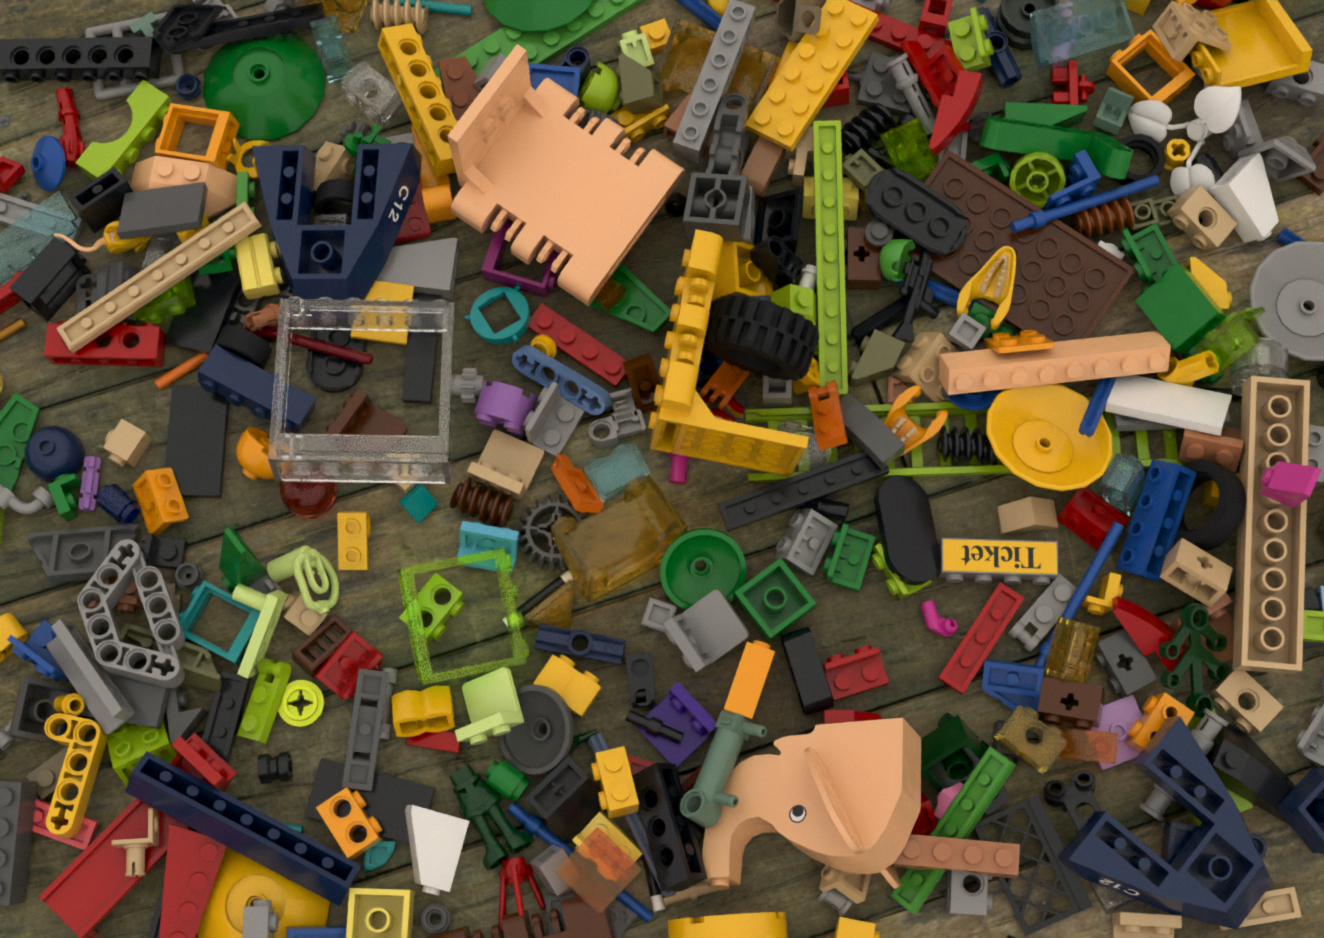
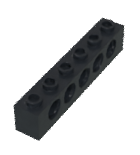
(91, 51)

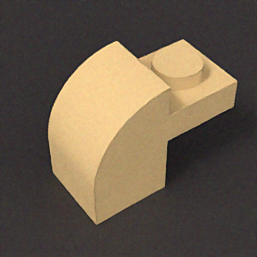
(801, 154)

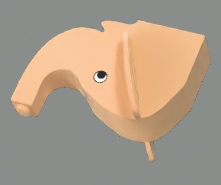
(833, 793)

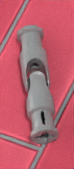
(1204, 736)

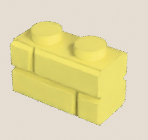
(258, 267)

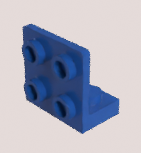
(1080, 181)
(37, 653)

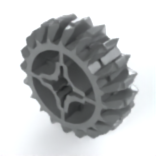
(543, 530)

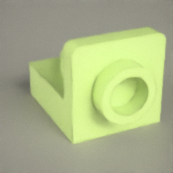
(636, 47)

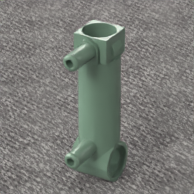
(704, 800)

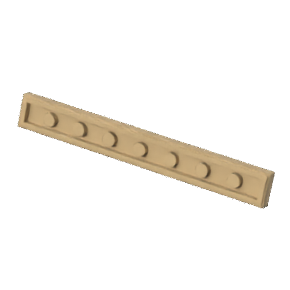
(158, 277)

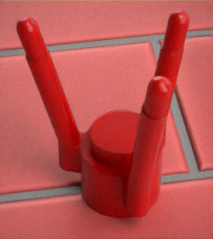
(515, 872)

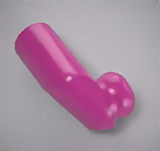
(936, 623)

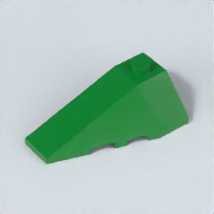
(238, 561)

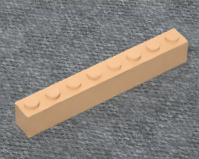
(1064, 363)

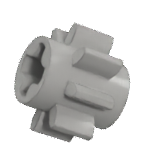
(468, 385)

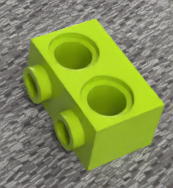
(440, 613)

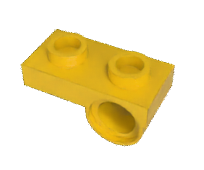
(353, 540)

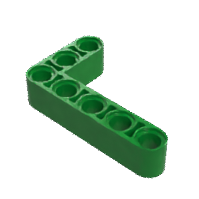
(1025, 137)

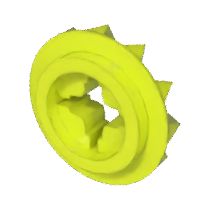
(292, 694)

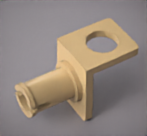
(136, 847)

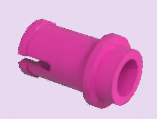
(678, 469)

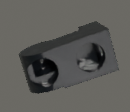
(641, 679)

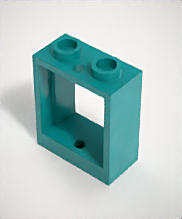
(199, 600)

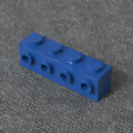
(1156, 519)

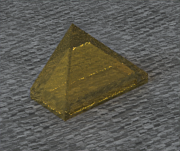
(555, 609)

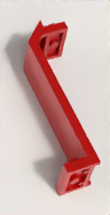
(97, 876)

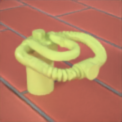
(306, 559)

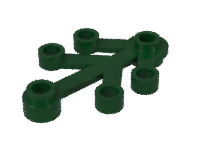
(1194, 623)

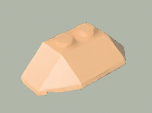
(168, 172)

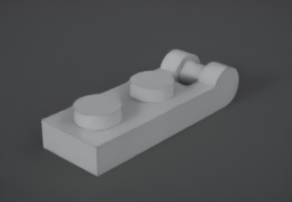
(1044, 612)

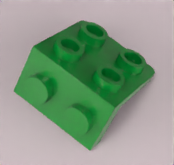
(1151, 252)

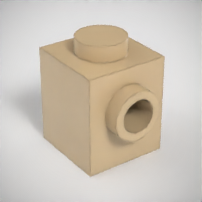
(126, 444)

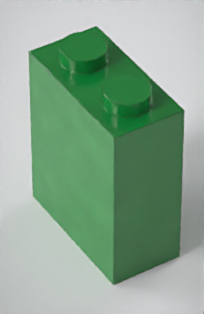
(1180, 308)

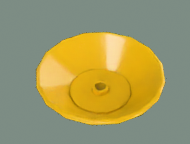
(1040, 440)
(244, 880)

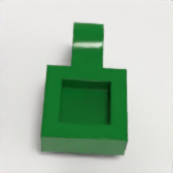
(983, 315)

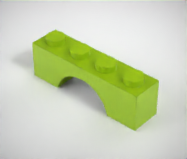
(148, 111)

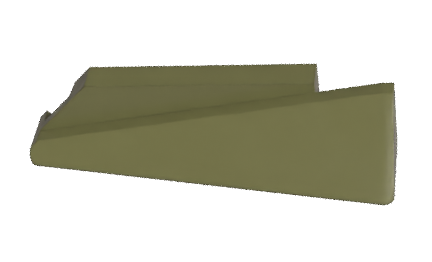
(194, 659)

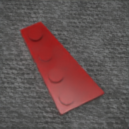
(188, 880)

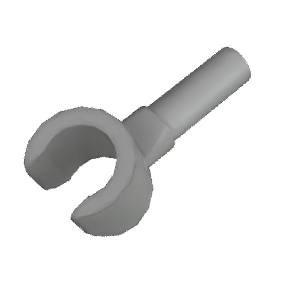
(5, 739)

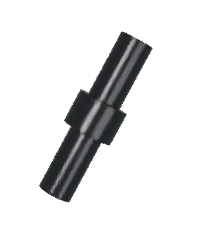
(654, 726)

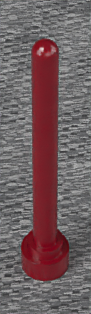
(317, 345)

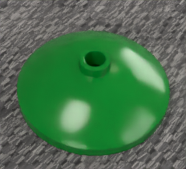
(722, 569)

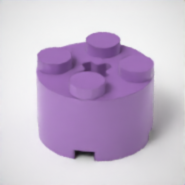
(504, 406)

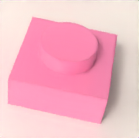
(945, 799)

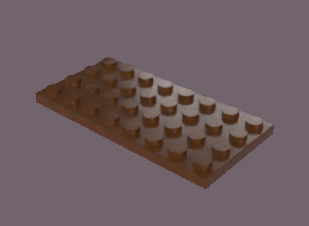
(1060, 275)

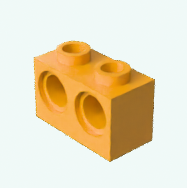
(344, 827)

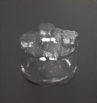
(1264, 360)

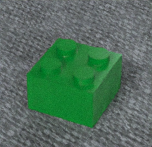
(774, 600)

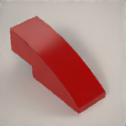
(955, 110)
(1145, 629)

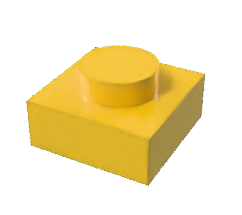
(656, 34)

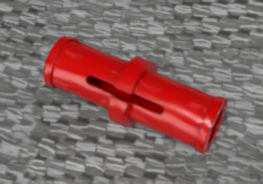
(68, 114)

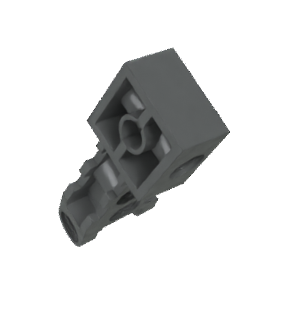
(721, 196)

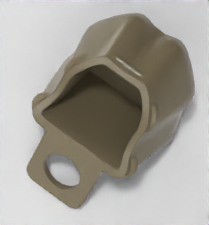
(796, 16)

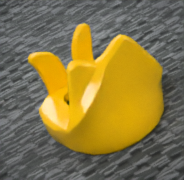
(236, 158)

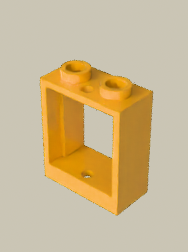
(1151, 43)
(221, 141)
(749, 679)

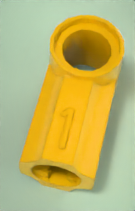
(1190, 369)

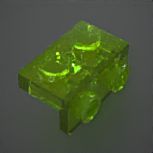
(171, 302)

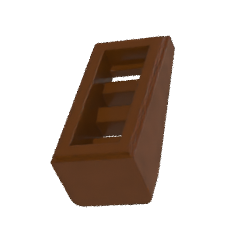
(306, 646)

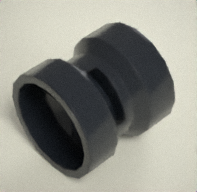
(278, 767)

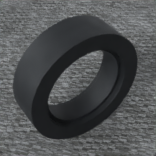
(1229, 508)

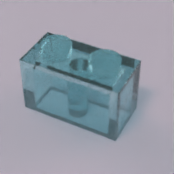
(616, 470)
(1123, 483)

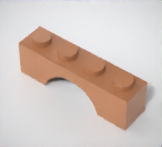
(963, 855)

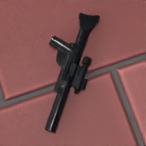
(919, 296)

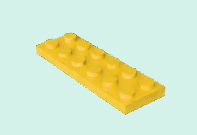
(811, 73)

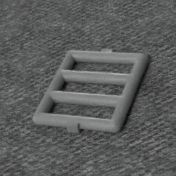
(126, 87)

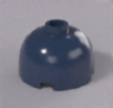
(53, 453)

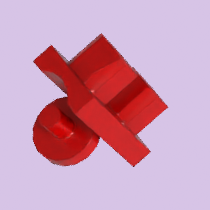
(1068, 77)

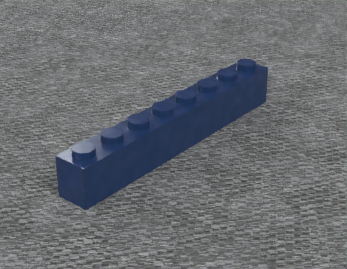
(242, 828)

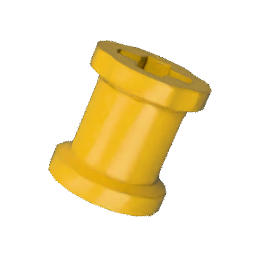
(1180, 149)

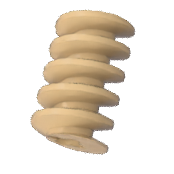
(397, 15)

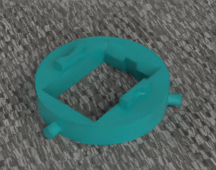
(509, 333)

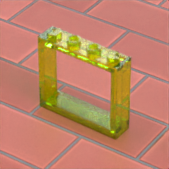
(416, 627)

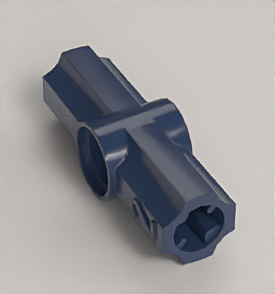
(1003, 64)
(561, 641)

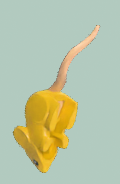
(112, 241)

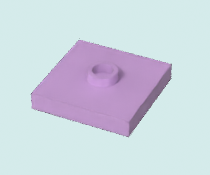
(1118, 718)

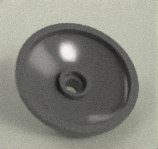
(528, 744)

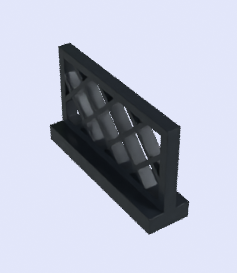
(1053, 847)

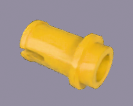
(69, 704)

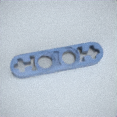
(562, 376)

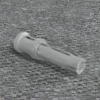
(907, 82)

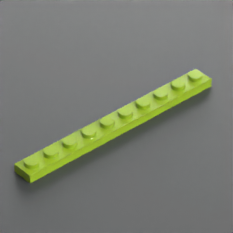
(830, 254)

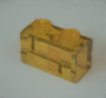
(1072, 650)

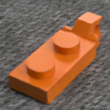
(576, 486)

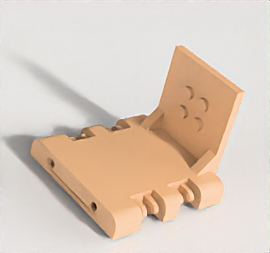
(554, 179)

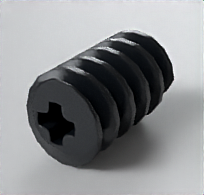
(865, 127)
(964, 445)

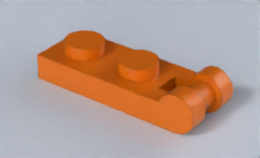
(827, 416)

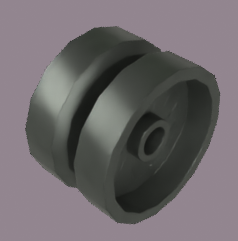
(1014, 20)

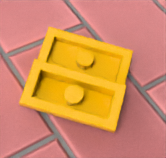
(393, 292)

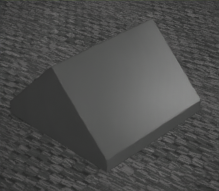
(34, 707)

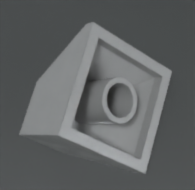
(1282, 158)

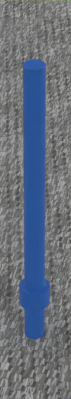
(1039, 218)
(1084, 586)
(535, 825)

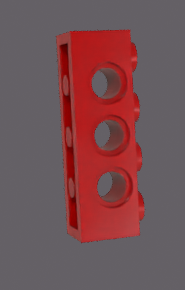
(147, 353)

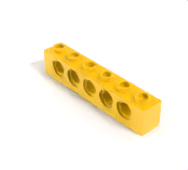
(420, 93)

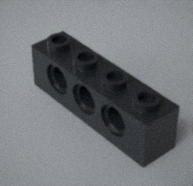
(667, 830)

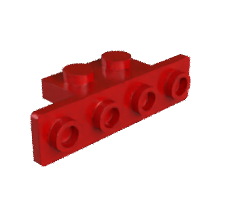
(938, 73)

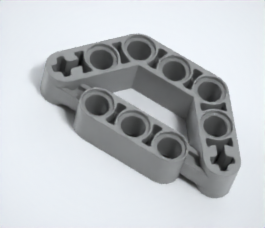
(151, 597)

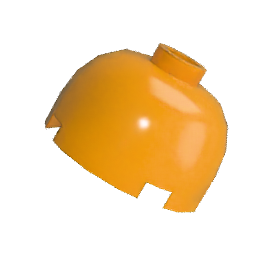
(253, 454)

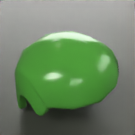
(893, 258)

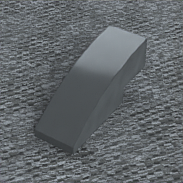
(870, 432)

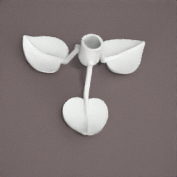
(1216, 112)

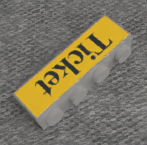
(998, 560)

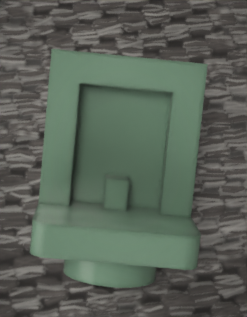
(1113, 110)

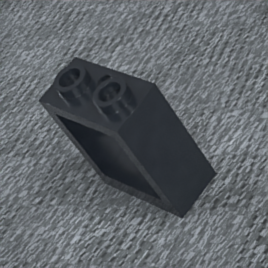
(50, 278)

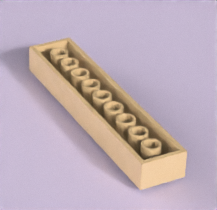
(1271, 533)

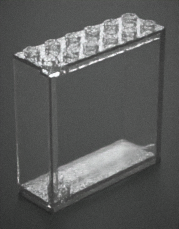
(362, 456)

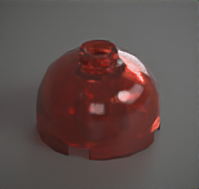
(308, 498)

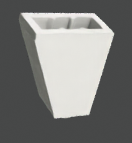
(1247, 198)
(434, 847)

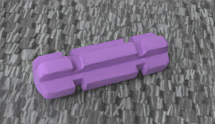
(89, 483)

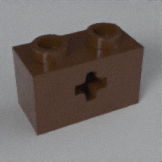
(858, 274)
(1058, 693)

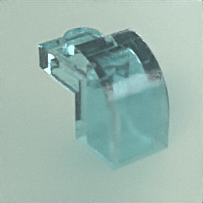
(331, 48)

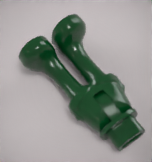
(476, 802)

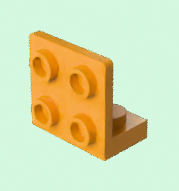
(1026, 341)

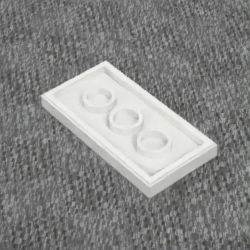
(1169, 403)

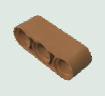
(762, 165)

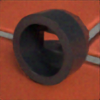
(678, 210)

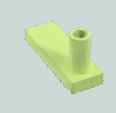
(270, 611)

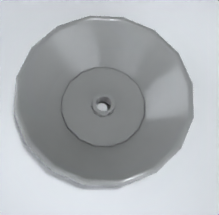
(1281, 286)

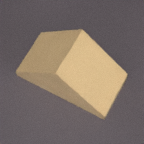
(1027, 516)

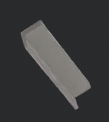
(88, 677)

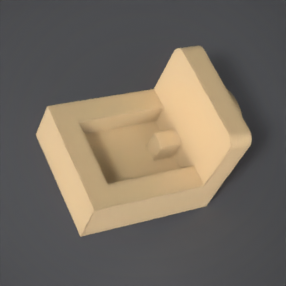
(299, 615)

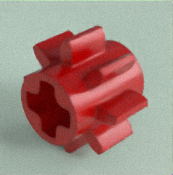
(72, 148)

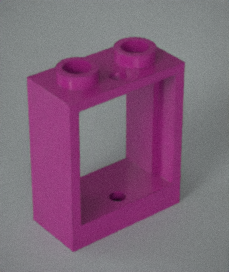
(493, 260)

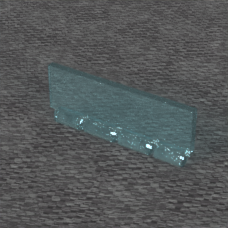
(33, 233)

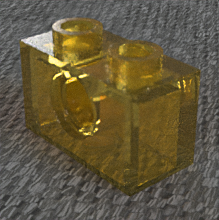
(1013, 736)

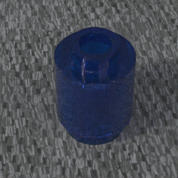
(118, 503)

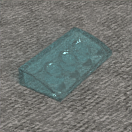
(1078, 29)

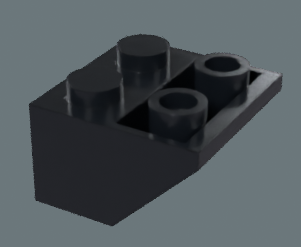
(566, 799)

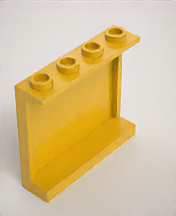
(1262, 50)

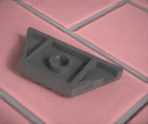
(77, 552)

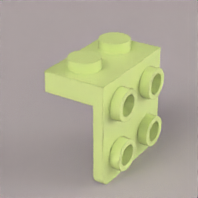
(490, 706)

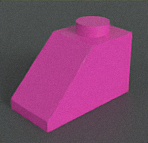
(1289, 482)

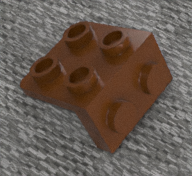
(364, 418)

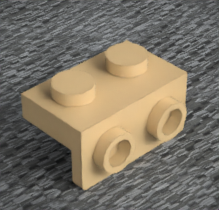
(333, 163)

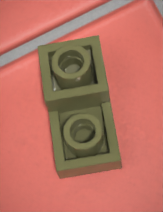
(1150, 212)

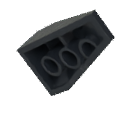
(1249, 770)

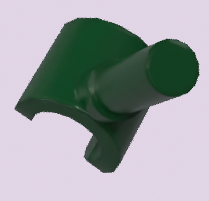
(579, 739)

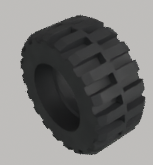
(761, 337)

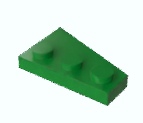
(637, 304)
(16, 427)

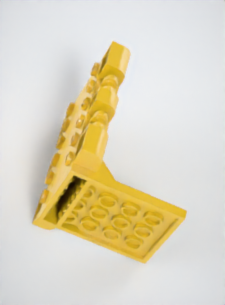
(682, 419)

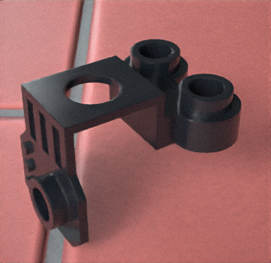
(1073, 796)

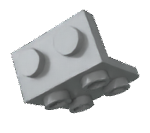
(706, 630)

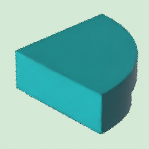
(379, 855)

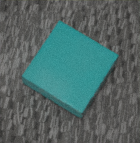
(418, 502)

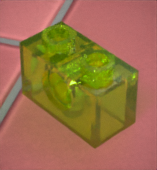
(910, 148)

